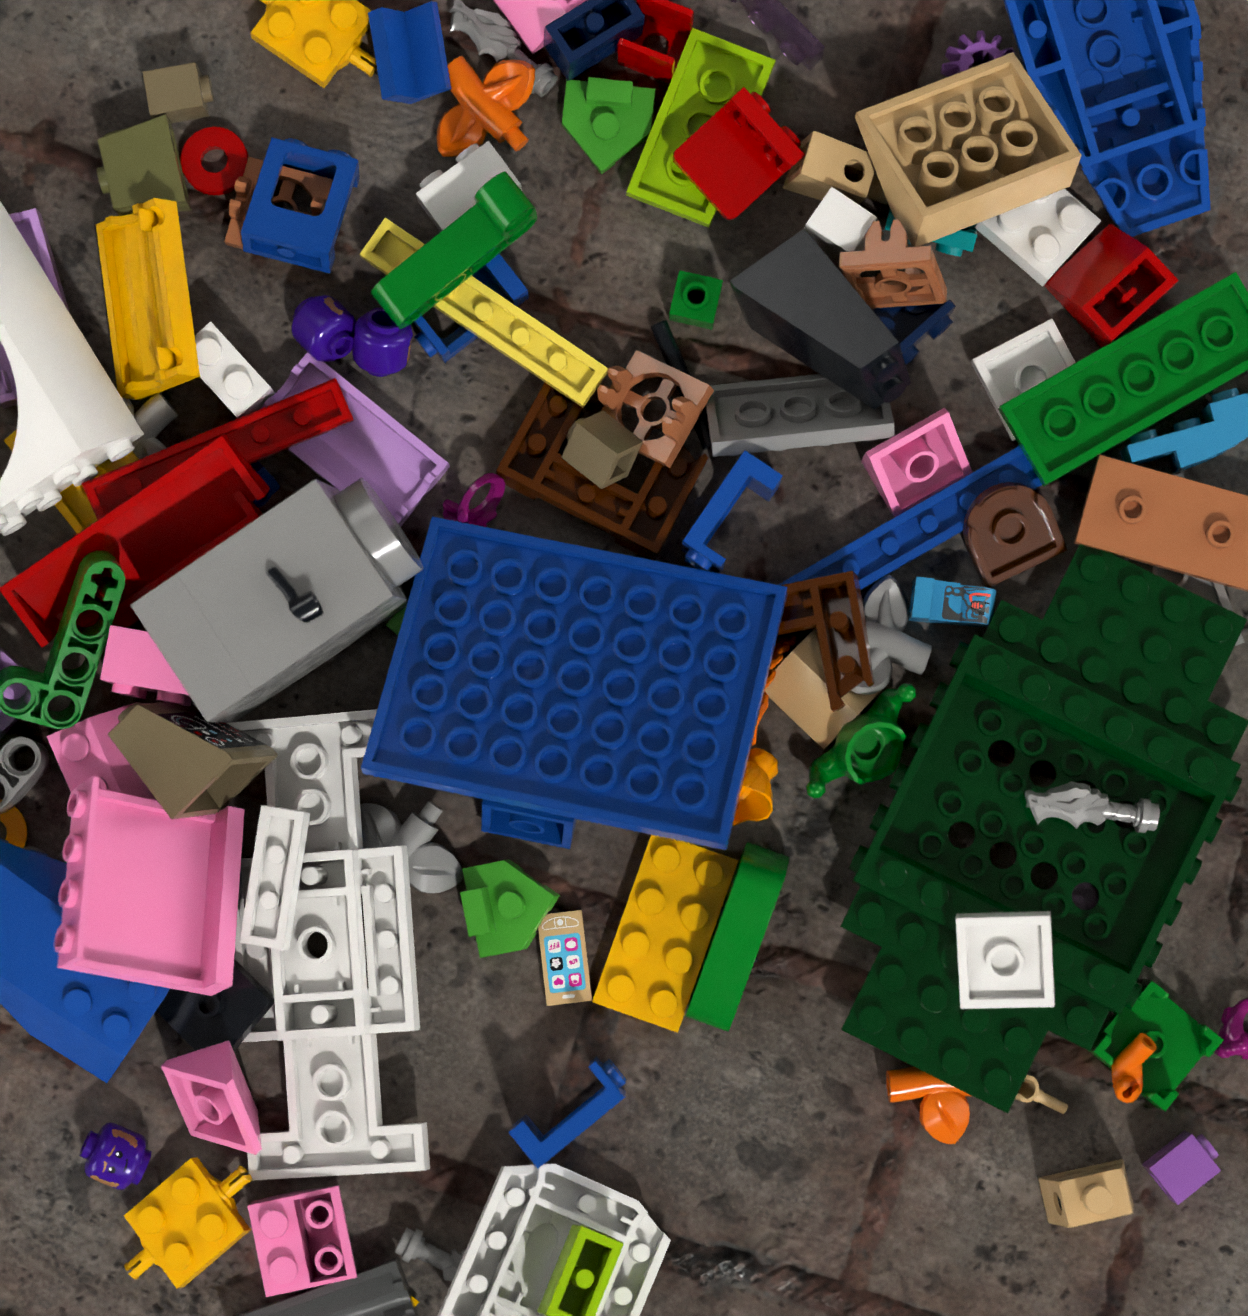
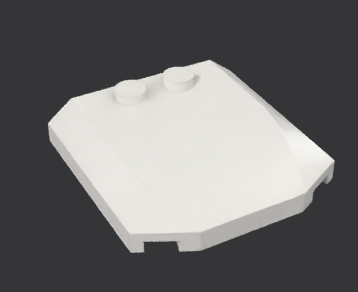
(524, 1235)

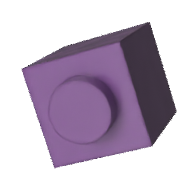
(1183, 1166)

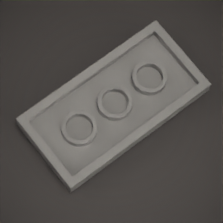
(790, 415)

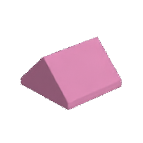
(917, 462)
(215, 1097)

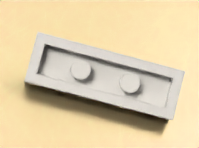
(274, 877)

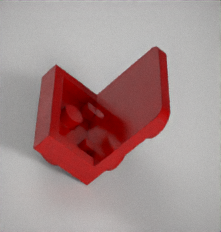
(738, 154)

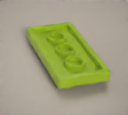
(701, 85)

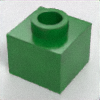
(695, 314)

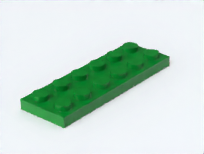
(1132, 381)

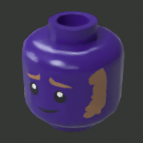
(323, 328)
(380, 344)
(115, 1156)

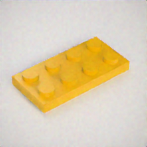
(665, 931)

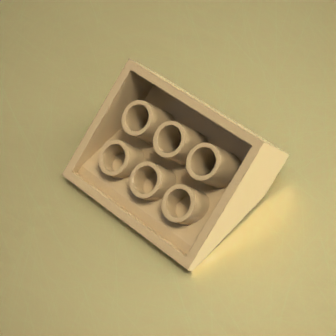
(967, 149)

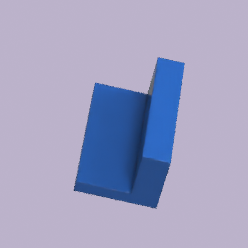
(409, 53)

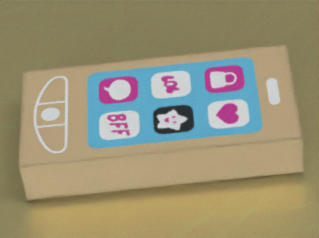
(564, 958)

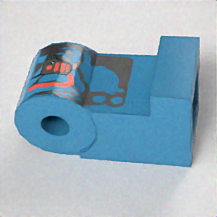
(951, 603)

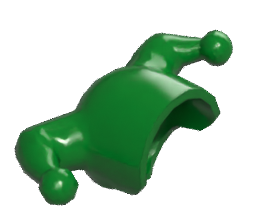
(866, 746)

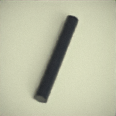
(674, 358)

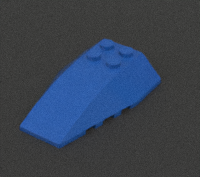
(1127, 96)
(71, 1011)

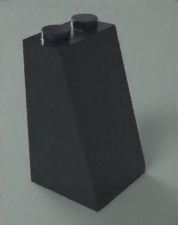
(820, 319)

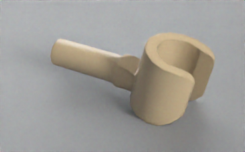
(1030, 1092)

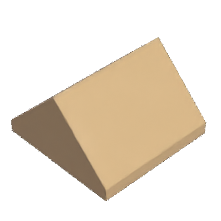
(803, 694)

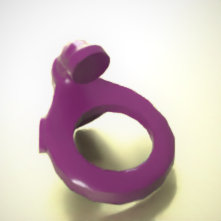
(485, 510)
(1234, 1038)

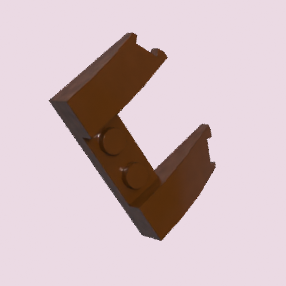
(636, 520)
(837, 612)

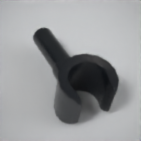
(302, 607)

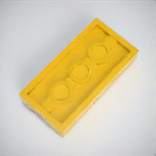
(147, 299)

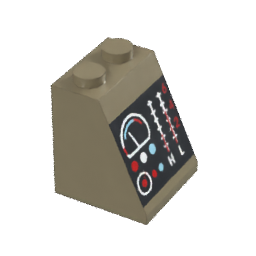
(185, 760)

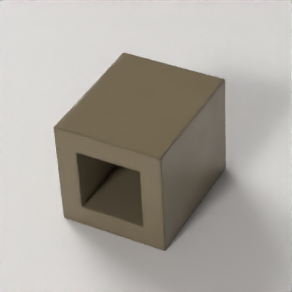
(178, 92)
(601, 449)

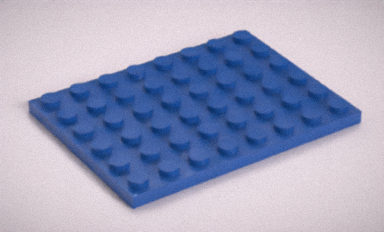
(577, 682)

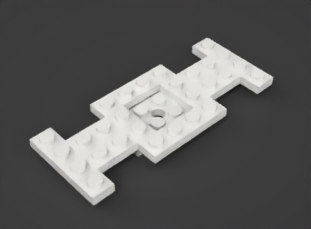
(324, 1002)

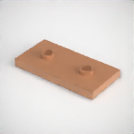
(1167, 522)

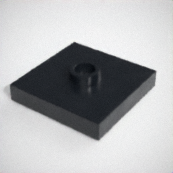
(217, 1018)

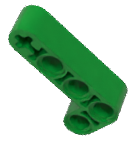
(457, 252)
(69, 639)
(738, 936)

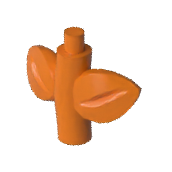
(485, 105)
(943, 1107)

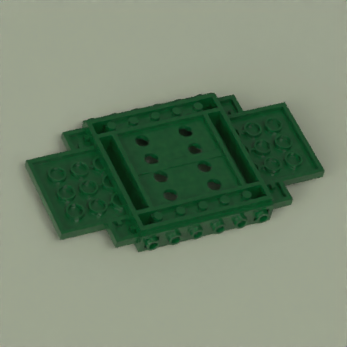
(1108, 697)

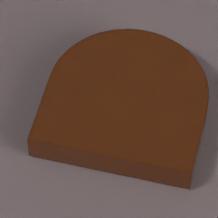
(1010, 532)

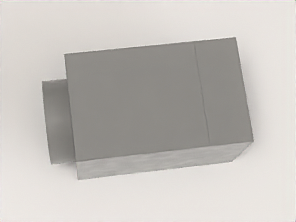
(232, 627)

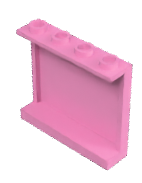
(149, 892)

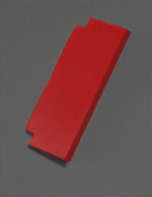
(148, 535)

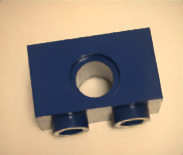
(591, 33)

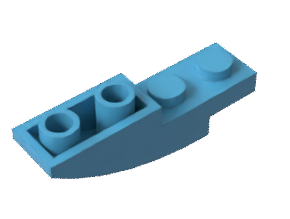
(1195, 442)

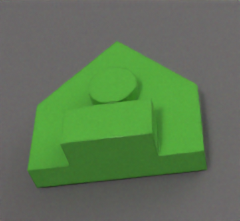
(607, 118)
(504, 906)

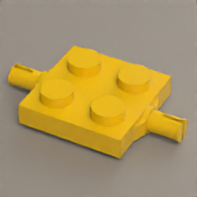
(316, 36)
(187, 1222)

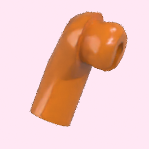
(1127, 1068)

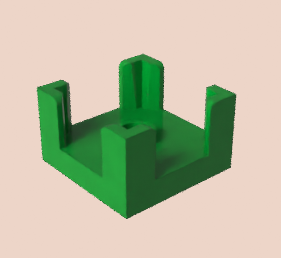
(1176, 1034)

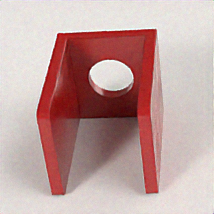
(661, 19)

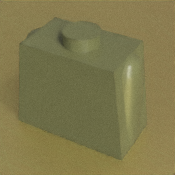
(142, 165)

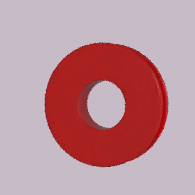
(205, 141)

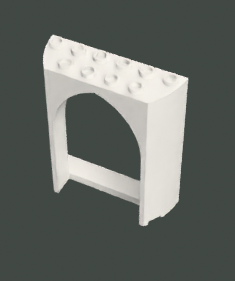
(65, 399)

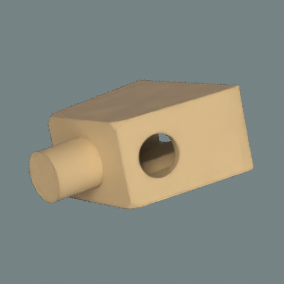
(825, 166)
(1087, 1194)

